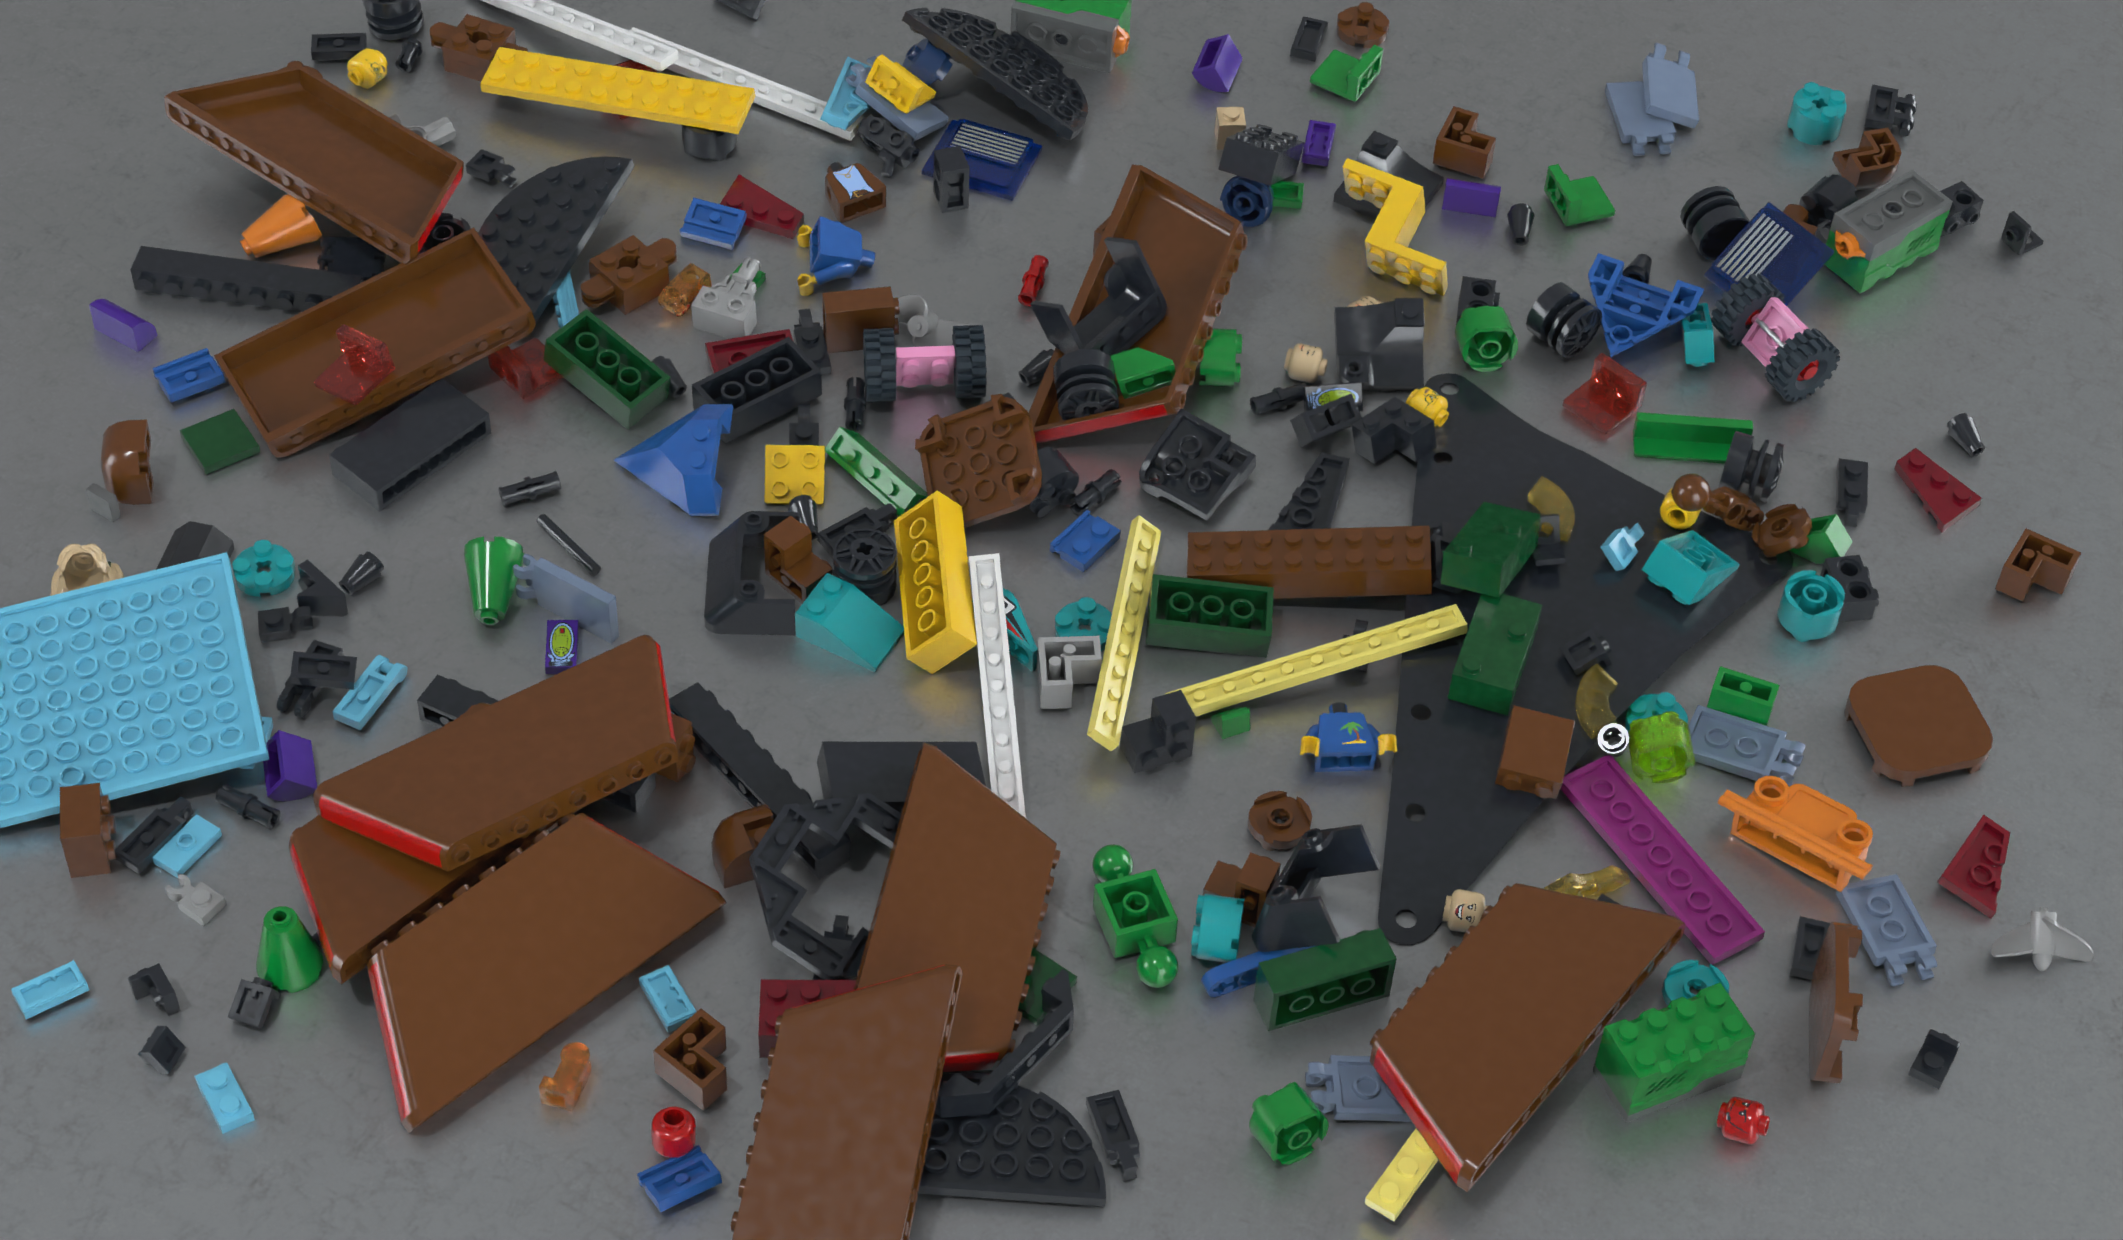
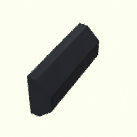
(195, 542)

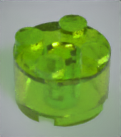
(1661, 747)

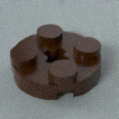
(1362, 25)
(1773, 539)
(1276, 835)

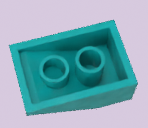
(1688, 566)
(847, 623)

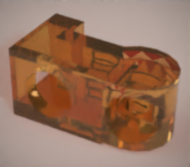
(683, 289)
(569, 1080)

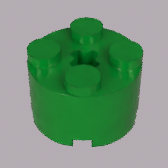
(1486, 338)
(1219, 358)
(1287, 1124)

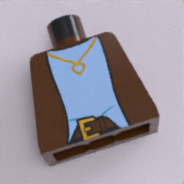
(853, 191)

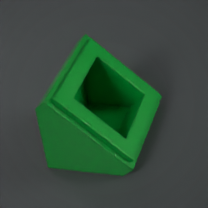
(1232, 722)

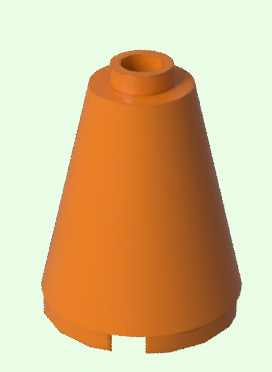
(280, 228)

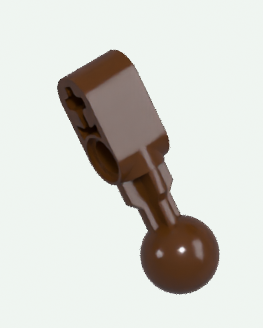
(1735, 508)

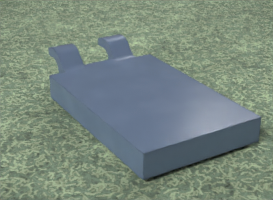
(1670, 87)
(1633, 122)
(917, 123)
(569, 597)
(1743, 746)
(1889, 926)
(1353, 1090)

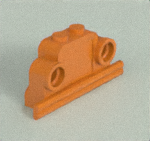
(1802, 830)

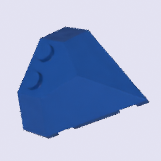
(1633, 308)
(683, 459)

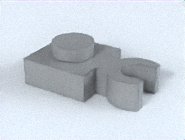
(197, 902)

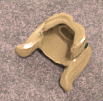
(82, 568)

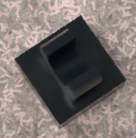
(162, 1050)

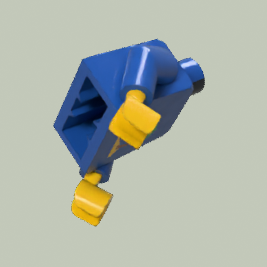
(833, 253)
(1345, 741)

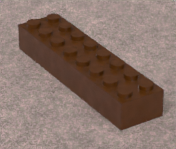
(1317, 560)

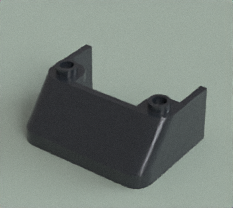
(1118, 321)
(740, 604)
(1289, 913)

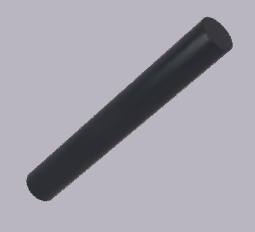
(568, 544)

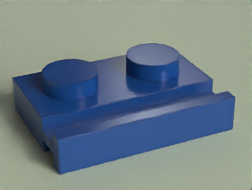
(713, 223)
(188, 375)
(1085, 541)
(679, 1178)

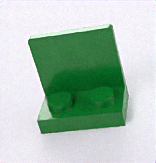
(1347, 74)
(1576, 199)

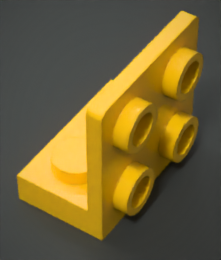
(898, 85)
(794, 472)

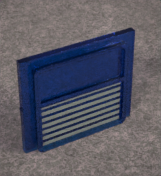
(995, 156)
(1776, 249)

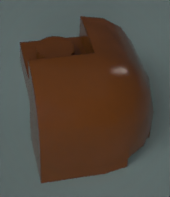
(1872, 162)
(126, 462)
(735, 842)

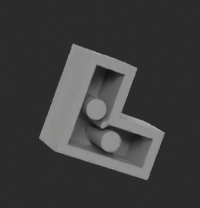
(1065, 663)

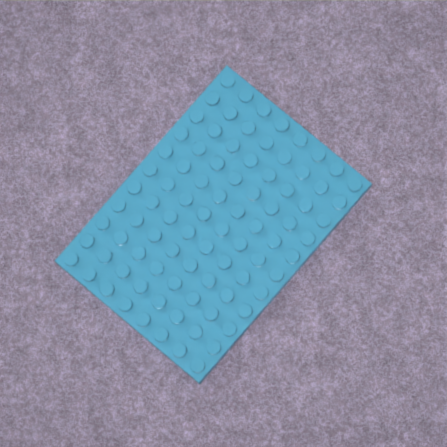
(125, 688)

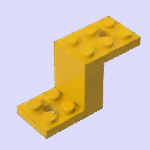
(1399, 217)

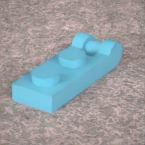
(369, 692)

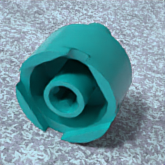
(1817, 114)
(1811, 605)
(1217, 928)

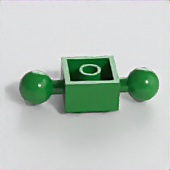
(1135, 915)

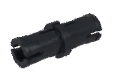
(1278, 398)
(855, 404)
(529, 488)
(1095, 492)
(248, 806)

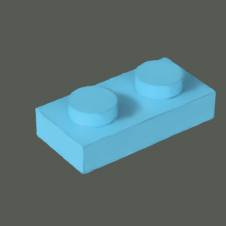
(224, 1098)

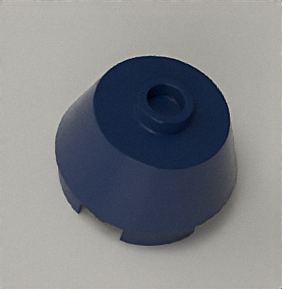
(927, 62)
(1247, 200)

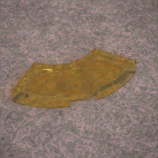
(1553, 500)
(1593, 702)
(1592, 883)

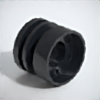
(393, 18)
(1713, 220)
(1564, 320)
(1085, 384)
(1752, 466)
(868, 562)

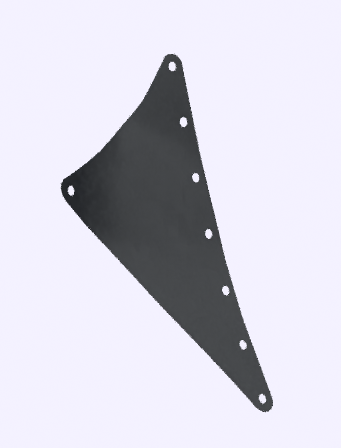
(1455, 754)

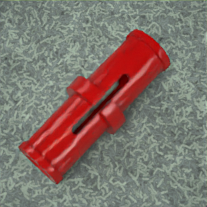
(1033, 280)

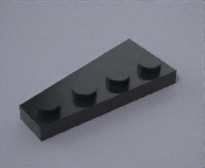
(1317, 498)

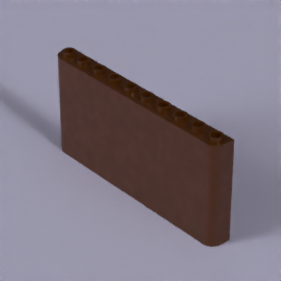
(430, 314)

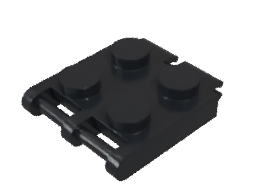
(351, 256)

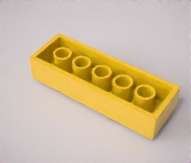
(934, 582)

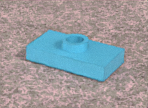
(187, 846)
(50, 989)
(667, 998)

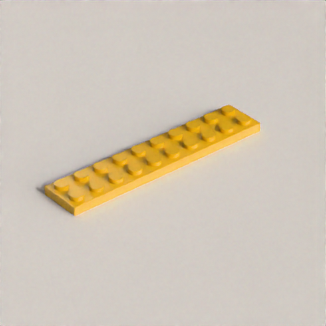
(618, 90)

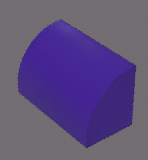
(1217, 64)
(1471, 197)
(121, 324)
(290, 767)

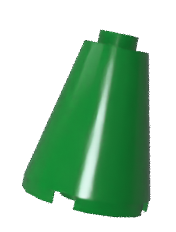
(492, 576)
(287, 952)

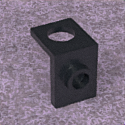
(2017, 233)
(1549, 548)

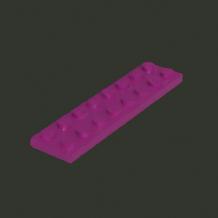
(1661, 859)

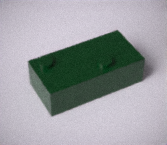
(607, 369)
(1490, 549)
(1209, 616)
(1495, 652)
(1324, 979)

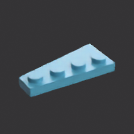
(844, 105)

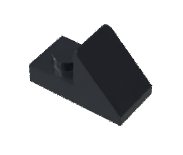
(320, 592)

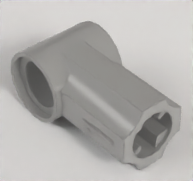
(436, 132)

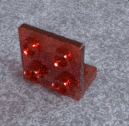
(523, 368)
(358, 369)
(1607, 396)

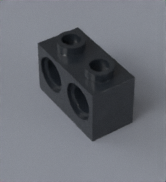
(951, 179)
(1964, 208)
(1476, 293)
(1326, 420)
(1855, 579)

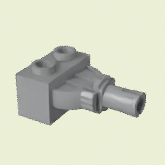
(729, 305)

